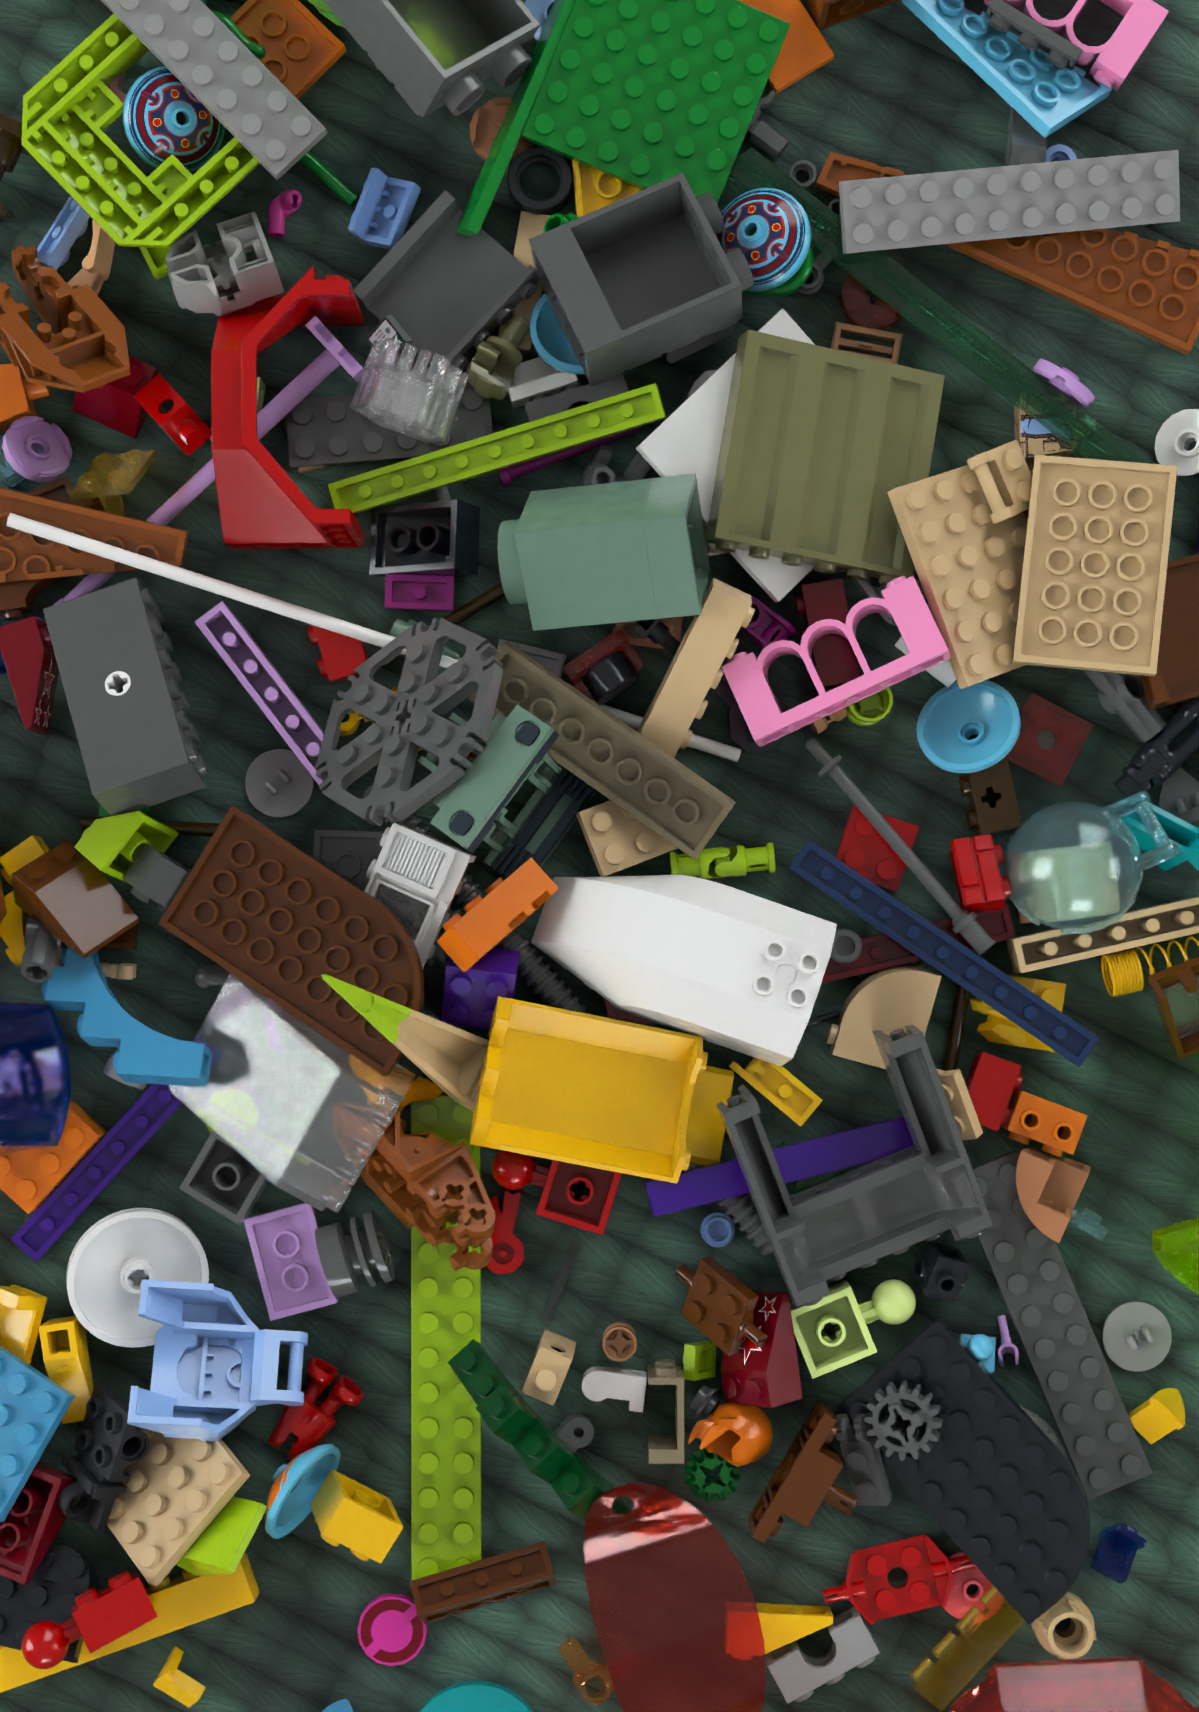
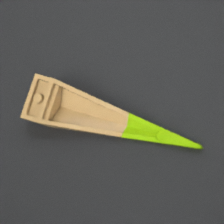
(438, 1049)

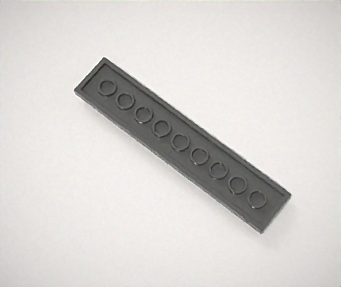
(1057, 1338)

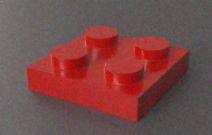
(870, 854)

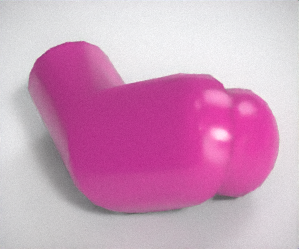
(280, 209)

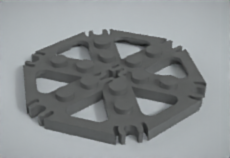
(410, 722)

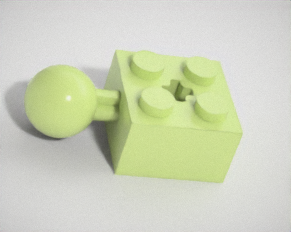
(890, 1302)

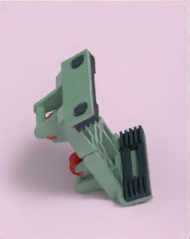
(476, 802)

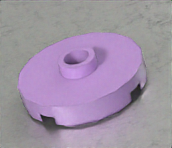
(1065, 382)
(48, 440)

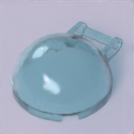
(1081, 863)

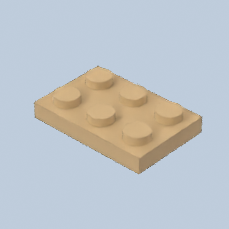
(619, 838)

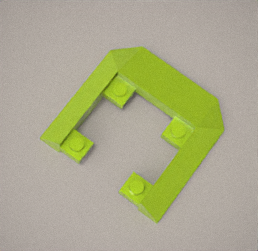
(66, 136)

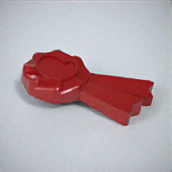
(507, 1248)

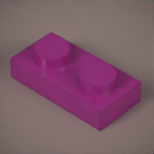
(419, 592)

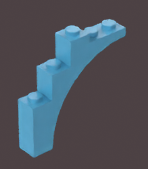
(143, 1053)

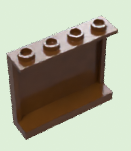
(1179, 638)

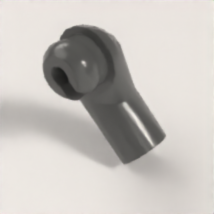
(211, 975)

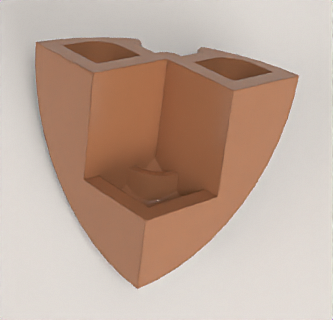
(1049, 1189)

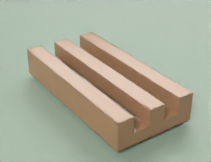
(895, 338)

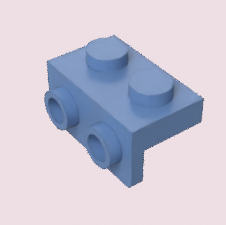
(383, 210)

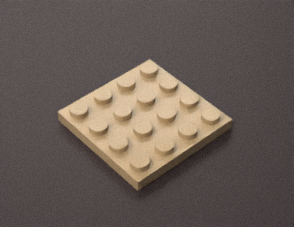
(172, 1499)

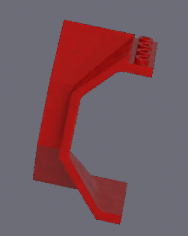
(255, 495)

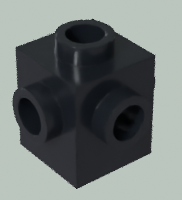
(941, 1271)

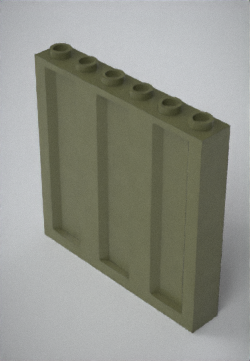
(813, 453)

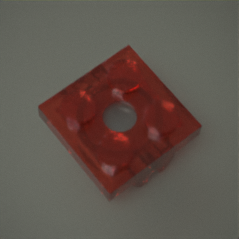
(1048, 739)

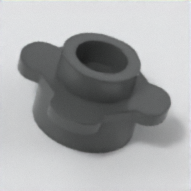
(705, 1401)

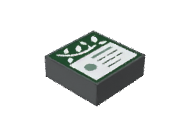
(388, 329)

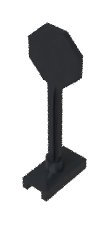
(738, 728)

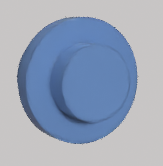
(717, 1229)

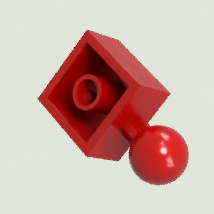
(558, 1198)
(96, 1617)

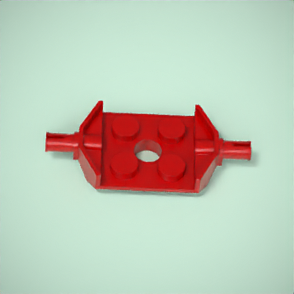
(926, 1583)

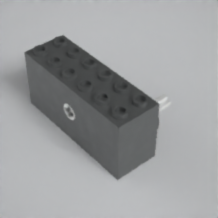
(125, 698)

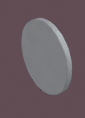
(278, 783)
(1136, 1336)

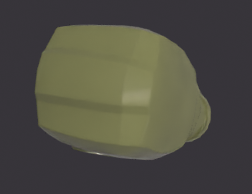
(495, 361)

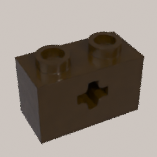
(1003, 812)

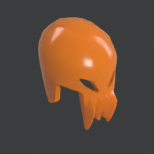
(735, 1433)

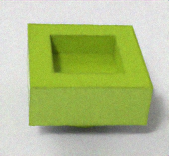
(699, 1360)

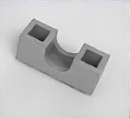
(801, 1674)

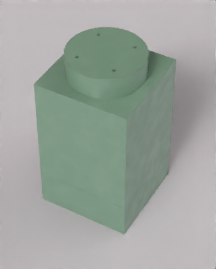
(607, 553)

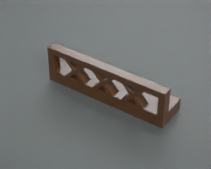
(482, 1583)

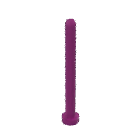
(523, 468)

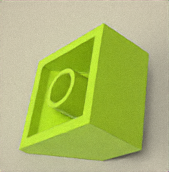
(118, 840)

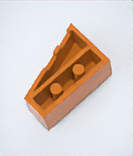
(496, 915)

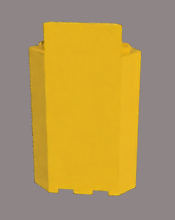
(598, 1092)

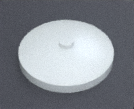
(112, 1261)

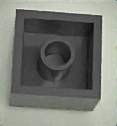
(224, 1180)

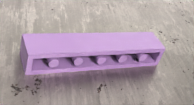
(264, 684)

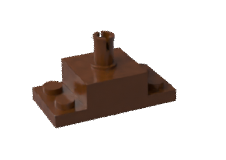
(803, 1478)

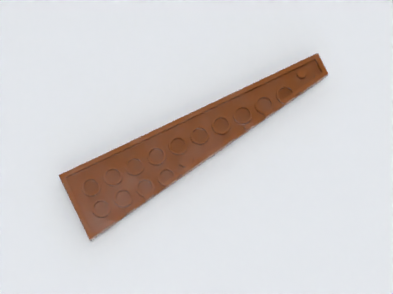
(1100, 270)

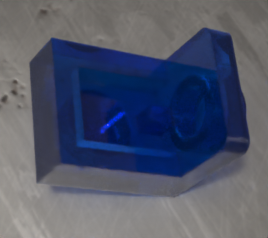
(1117, 1551)

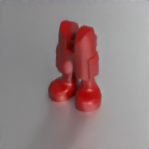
(311, 1421)

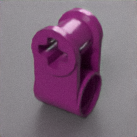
(766, 626)

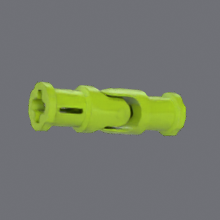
(728, 862)

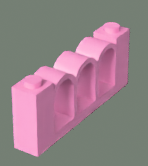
(1116, 57)
(915, 623)

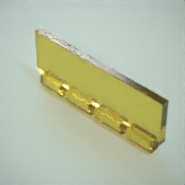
(965, 1655)

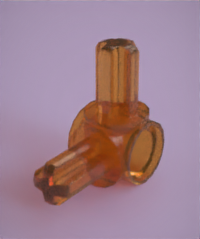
(585, 1669)

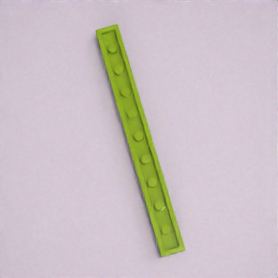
(499, 450)

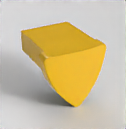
(1159, 1415)
(177, 1683)

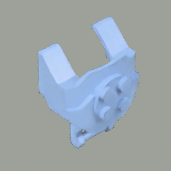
(209, 1363)

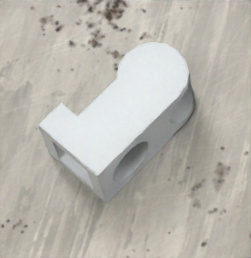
(615, 1383)

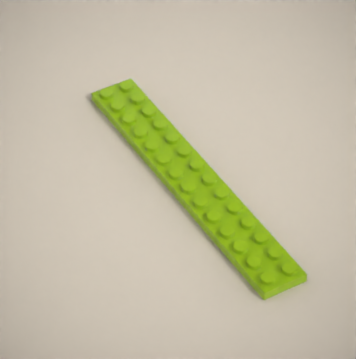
(443, 1413)

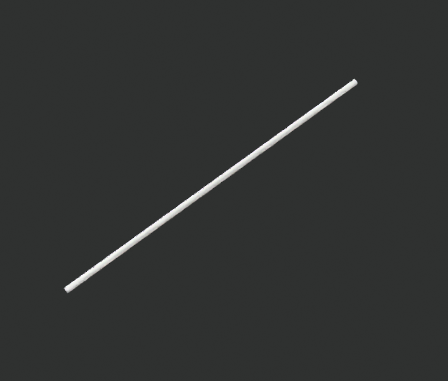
(283, 608)

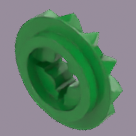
(696, 1477)

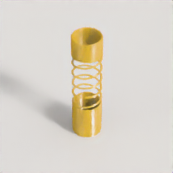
(1123, 969)

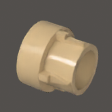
(1074, 1640)

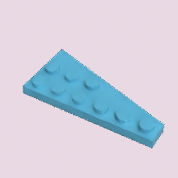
(1022, 77)

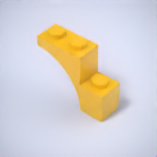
(15, 922)

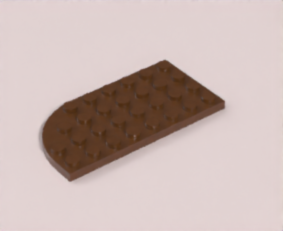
(286, 922)

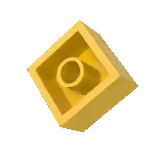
(355, 1517)

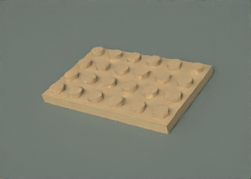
(1095, 565)
(965, 569)

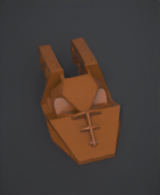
(79, 339)
(433, 1184)

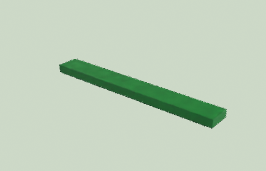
(514, 120)

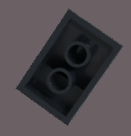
(425, 539)

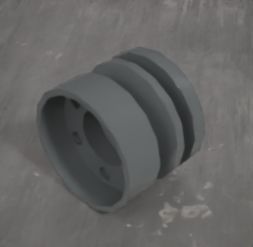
(354, 1254)

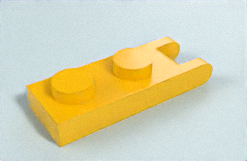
(780, 1089)

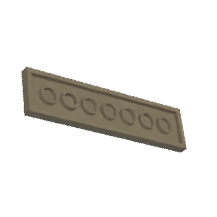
(613, 755)

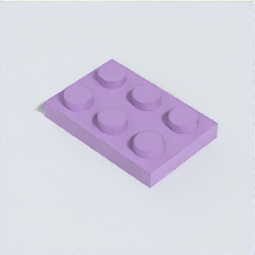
(288, 1260)

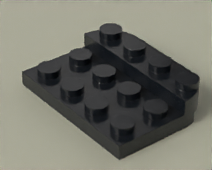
(48, 1596)

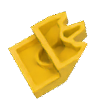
(1003, 1031)

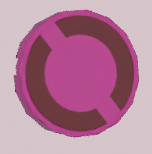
(391, 1630)

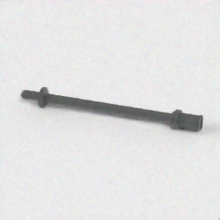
(962, 920)

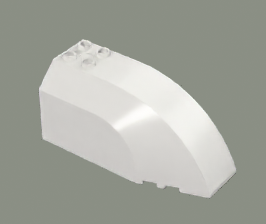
(692, 956)

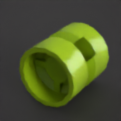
(870, 709)

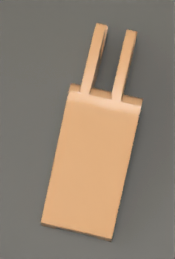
(97, 262)

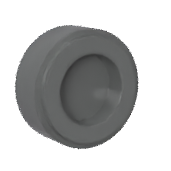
(846, 946)

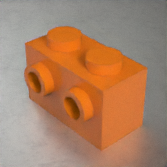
(1043, 1123)

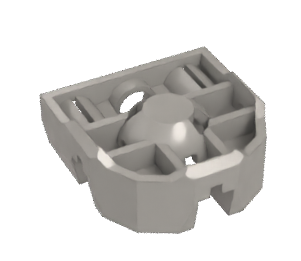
(192, 267)

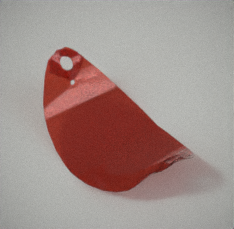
(671, 1607)

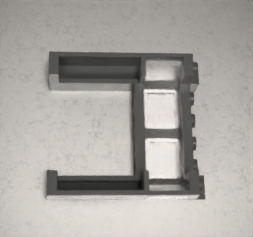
(872, 1207)

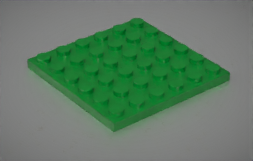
(656, 88)

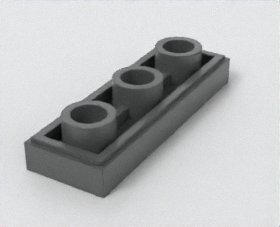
(1033, 34)

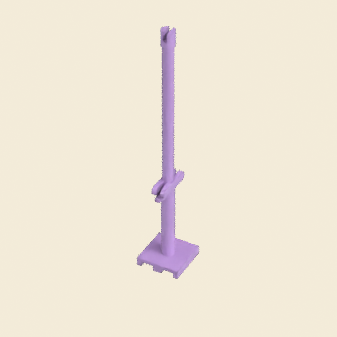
(266, 419)

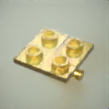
(113, 476)

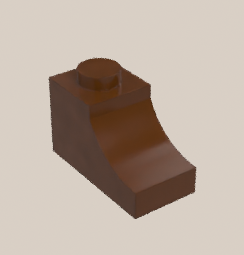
(19, 596)

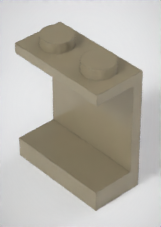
(668, 1447)

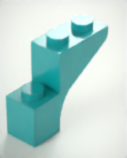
(1177, 830)

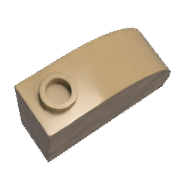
(884, 1003)

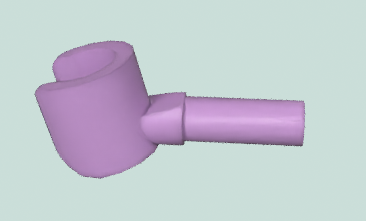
(1006, 1345)

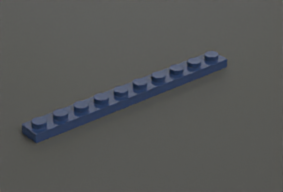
(944, 953)

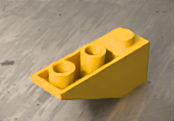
(68, 1362)

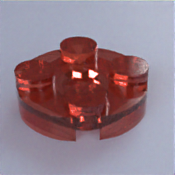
(861, 311)

